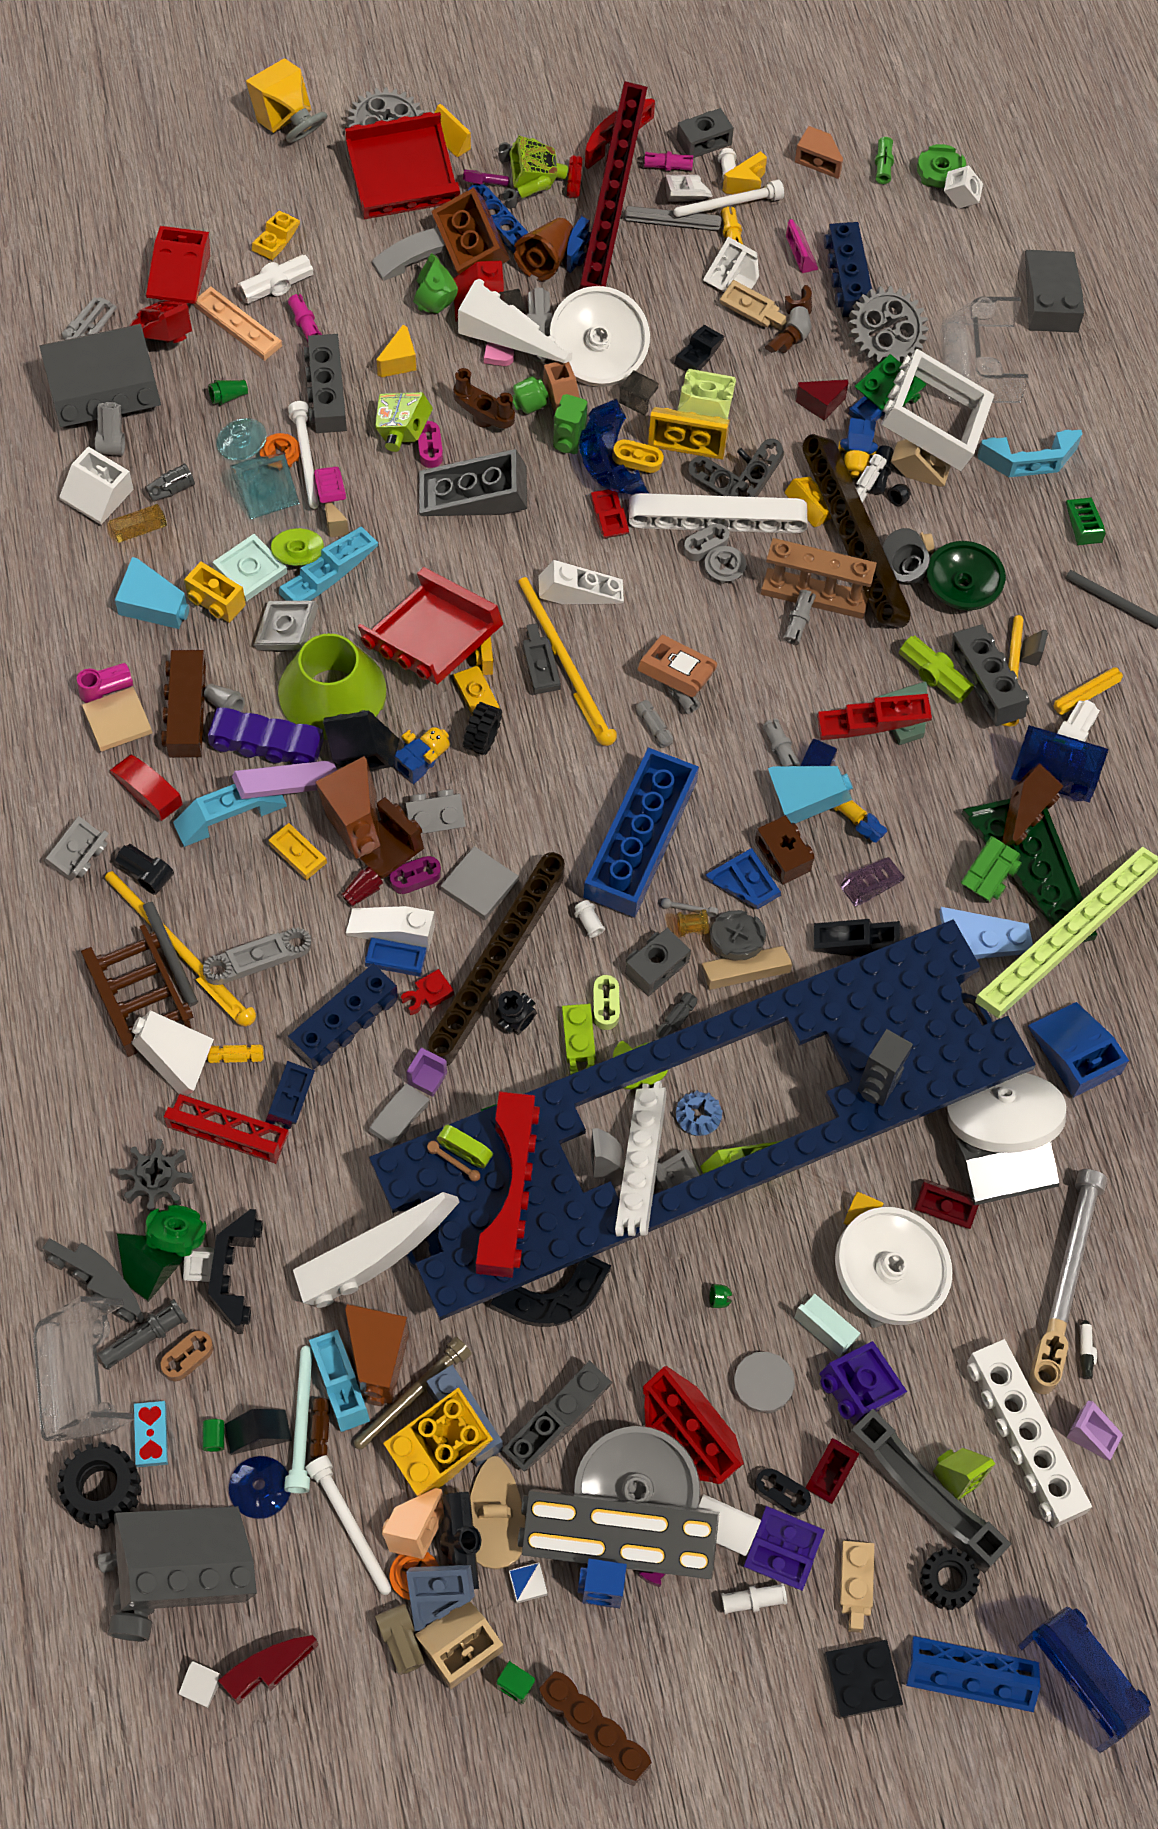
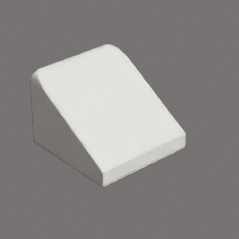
(199, 1264)
(200, 1684)

